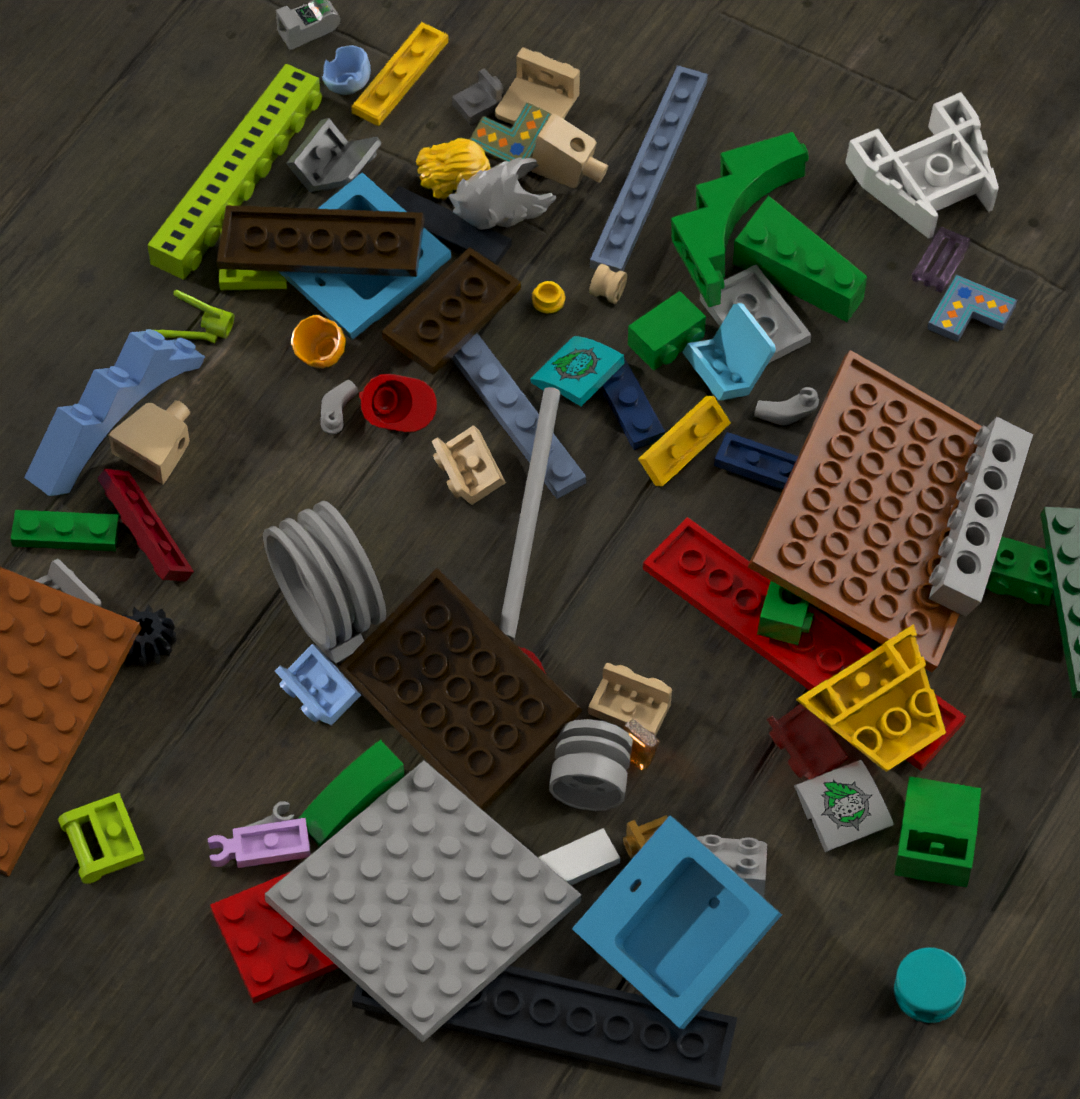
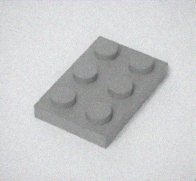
(766, 307)

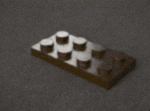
(451, 310)

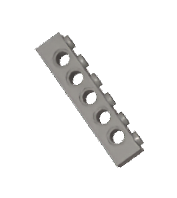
(980, 516)

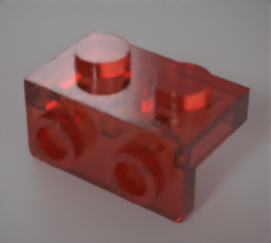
(808, 742)

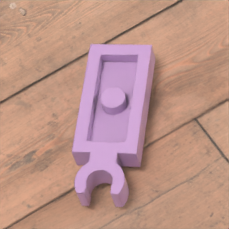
(262, 844)

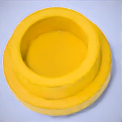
(548, 297)

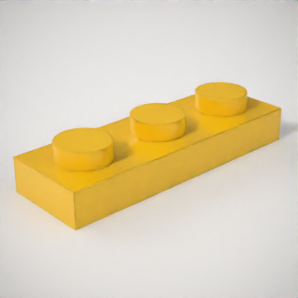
(684, 441)

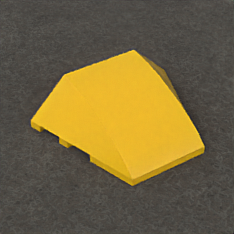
(881, 702)

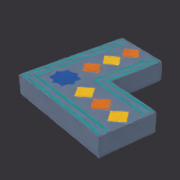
(967, 301)

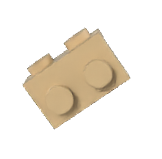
(468, 465)
(630, 696)

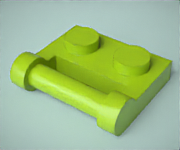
(112, 832)

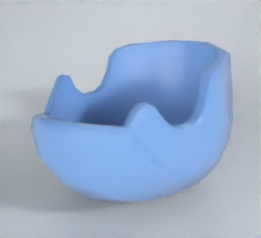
(347, 71)

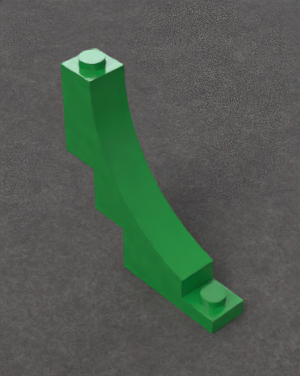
(720, 203)

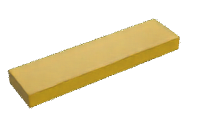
(399, 74)

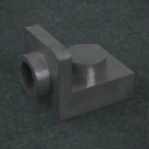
(479, 98)

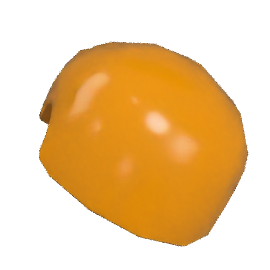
(318, 341)

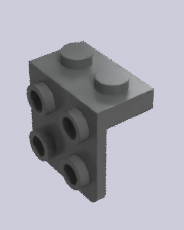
(328, 159)

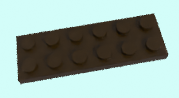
(321, 241)

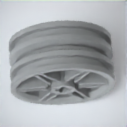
(324, 575)

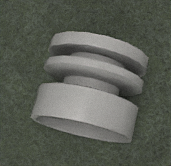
(591, 765)

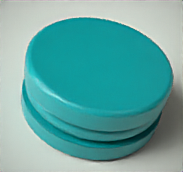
(929, 985)

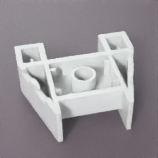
(928, 172)

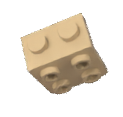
(541, 83)

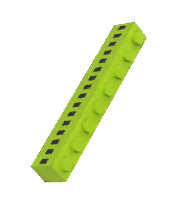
(235, 171)

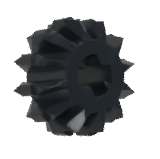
(155, 636)

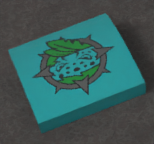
(579, 369)

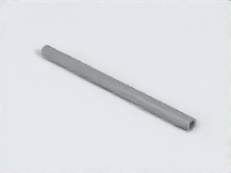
(529, 512)

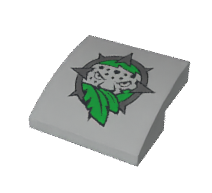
(844, 805)

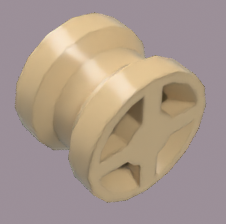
(608, 283)

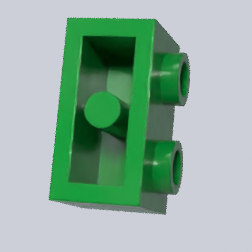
(666, 330)
(1021, 572)

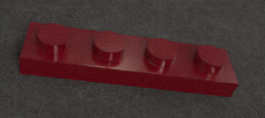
(145, 525)

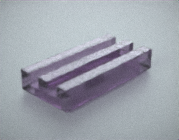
(930, 278)

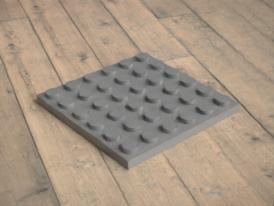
(423, 900)

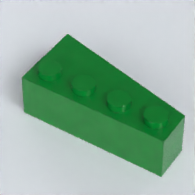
(799, 261)

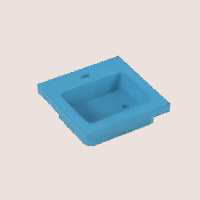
(362, 299)
(681, 925)

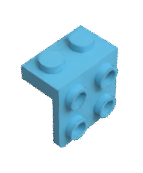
(734, 356)

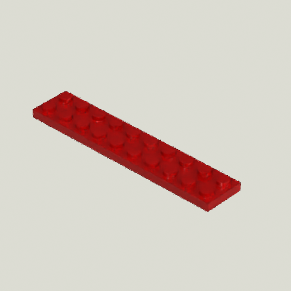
(733, 596)

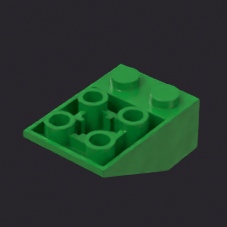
(938, 832)

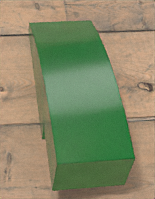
(352, 792)

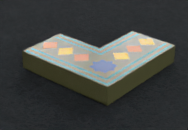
(506, 143)

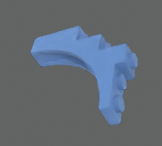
(109, 395)

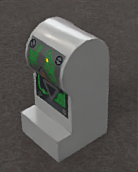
(306, 22)

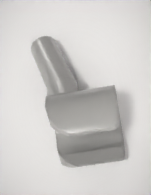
(279, 808)

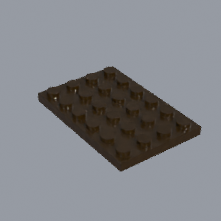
(459, 690)

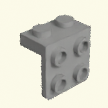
(743, 856)

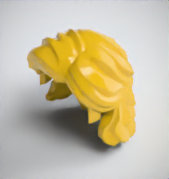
(449, 163)

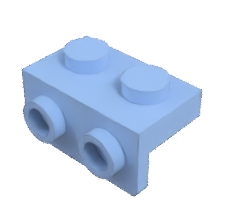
(318, 686)

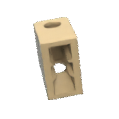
(566, 154)
(152, 439)

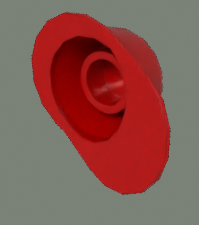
(398, 403)

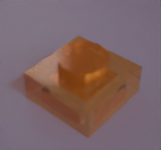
(643, 744)

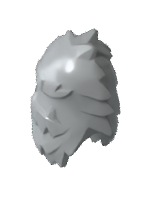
(497, 197)

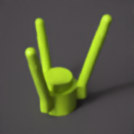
(215, 321)

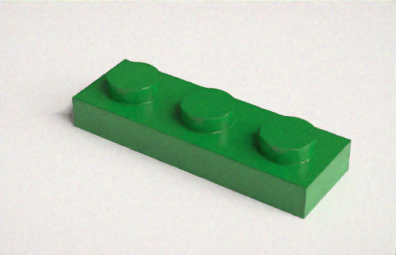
(65, 530)

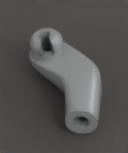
(333, 404)
(790, 410)

